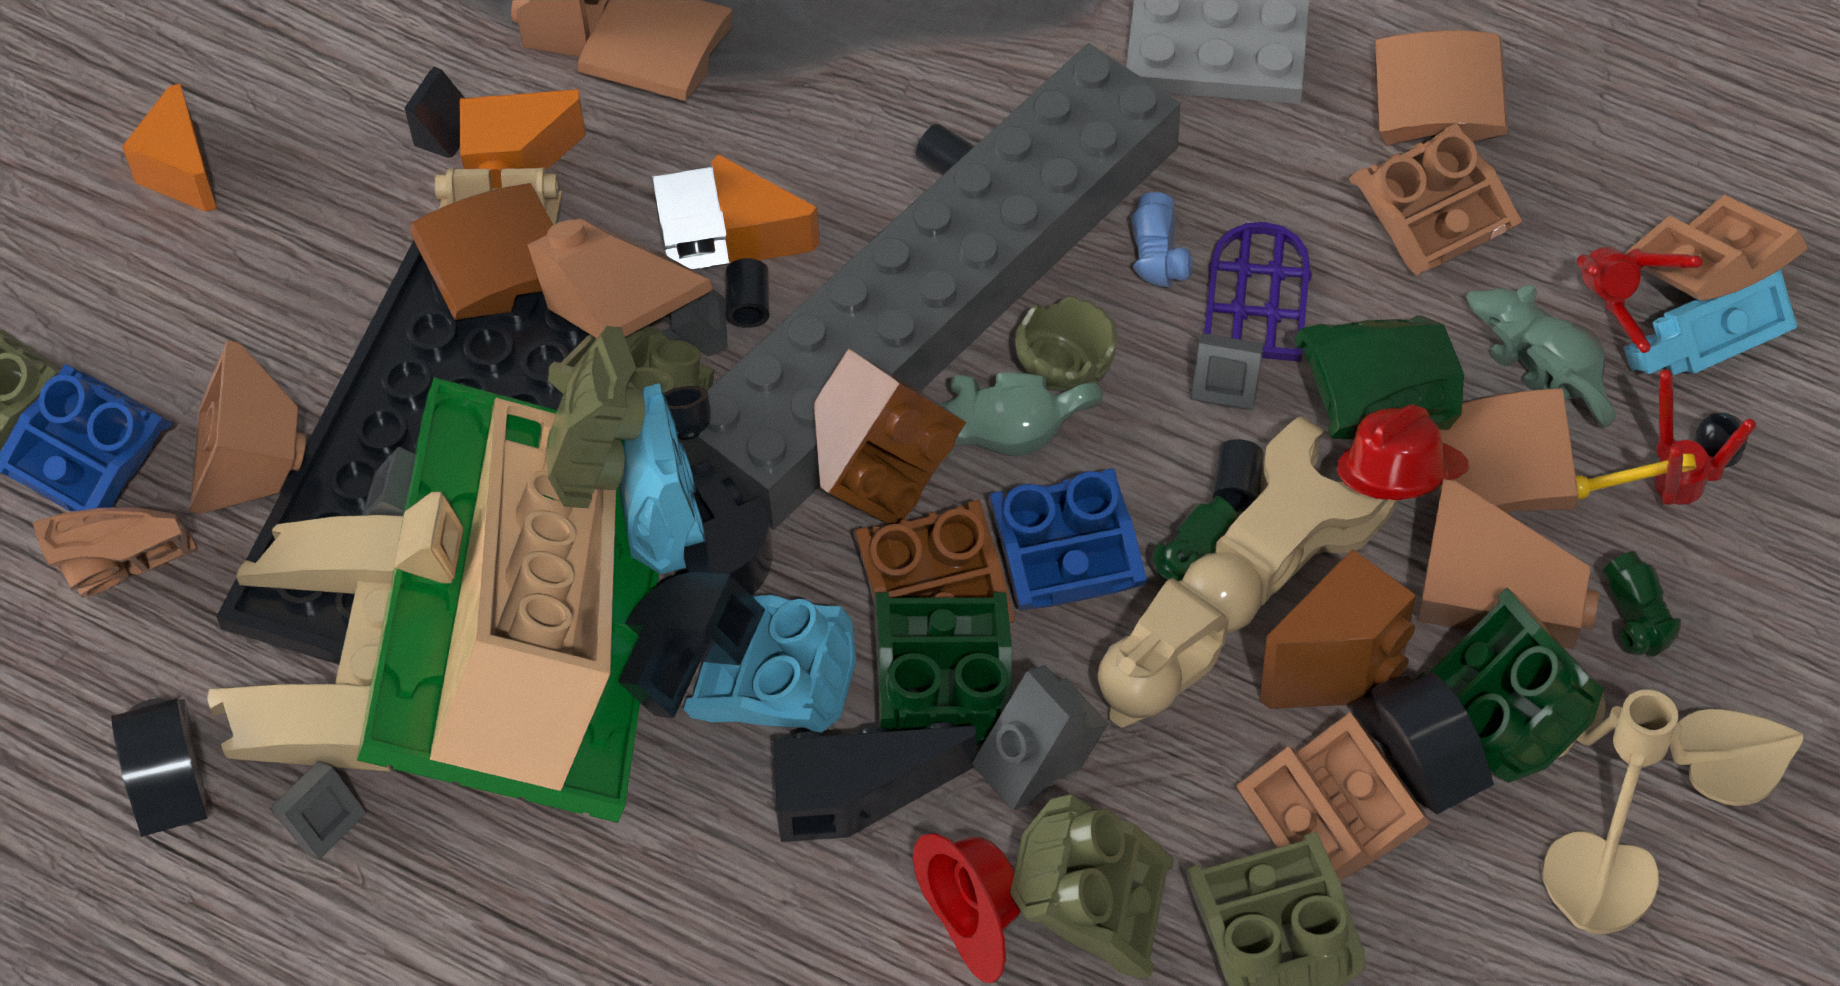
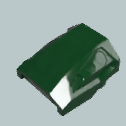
(1383, 367)
(943, 661)
(1519, 689)

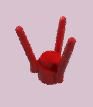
(1617, 277)
(1688, 486)

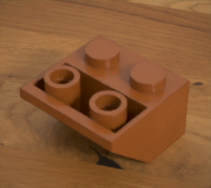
(879, 438)

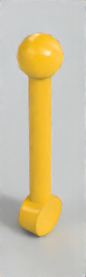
(1586, 486)

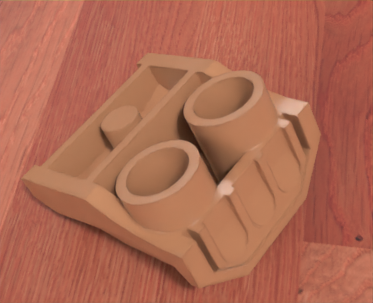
(1438, 200)
(106, 544)

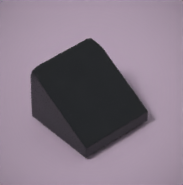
(435, 114)

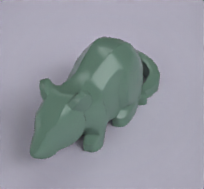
(1549, 347)
(1015, 413)

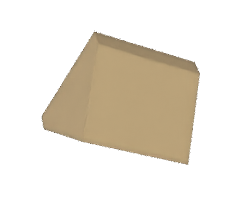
(430, 539)

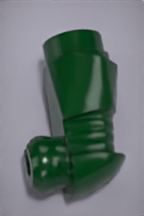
(1195, 538)
(1640, 598)

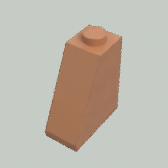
(1483, 552)

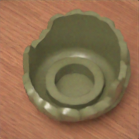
(1067, 343)

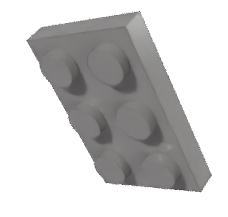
(1221, 47)

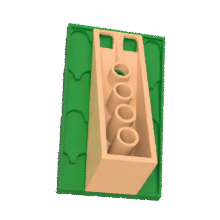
(523, 653)

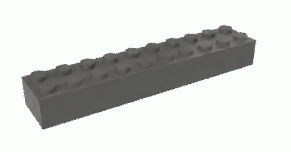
(941, 268)

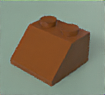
(1339, 639)

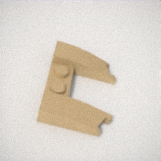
(317, 720)

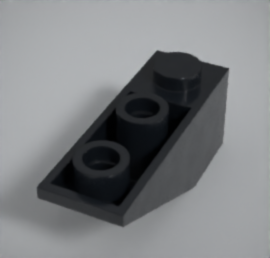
(852, 780)

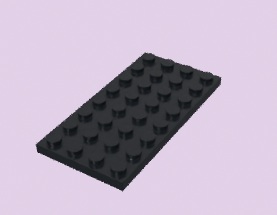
(382, 409)

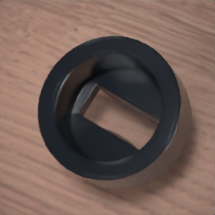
(690, 410)
(1715, 432)

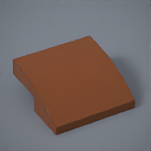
(482, 249)

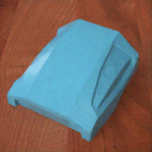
(659, 490)
(790, 673)

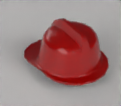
(1399, 455)
(971, 895)

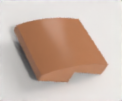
(656, 44)
(1441, 81)
(1735, 246)
(1517, 450)
(1341, 791)

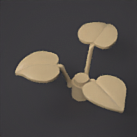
(1731, 761)

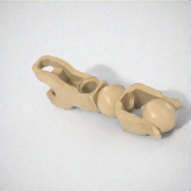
(1222, 591)

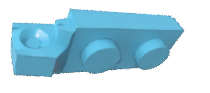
(1716, 328)

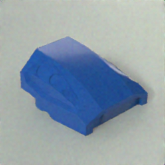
(80, 441)
(1079, 549)

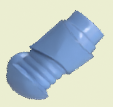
(1154, 234)

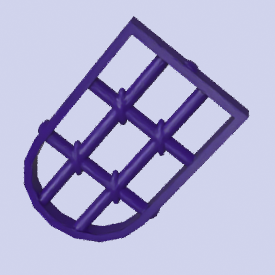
(1278, 273)

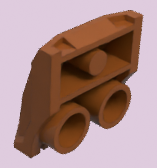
(934, 557)

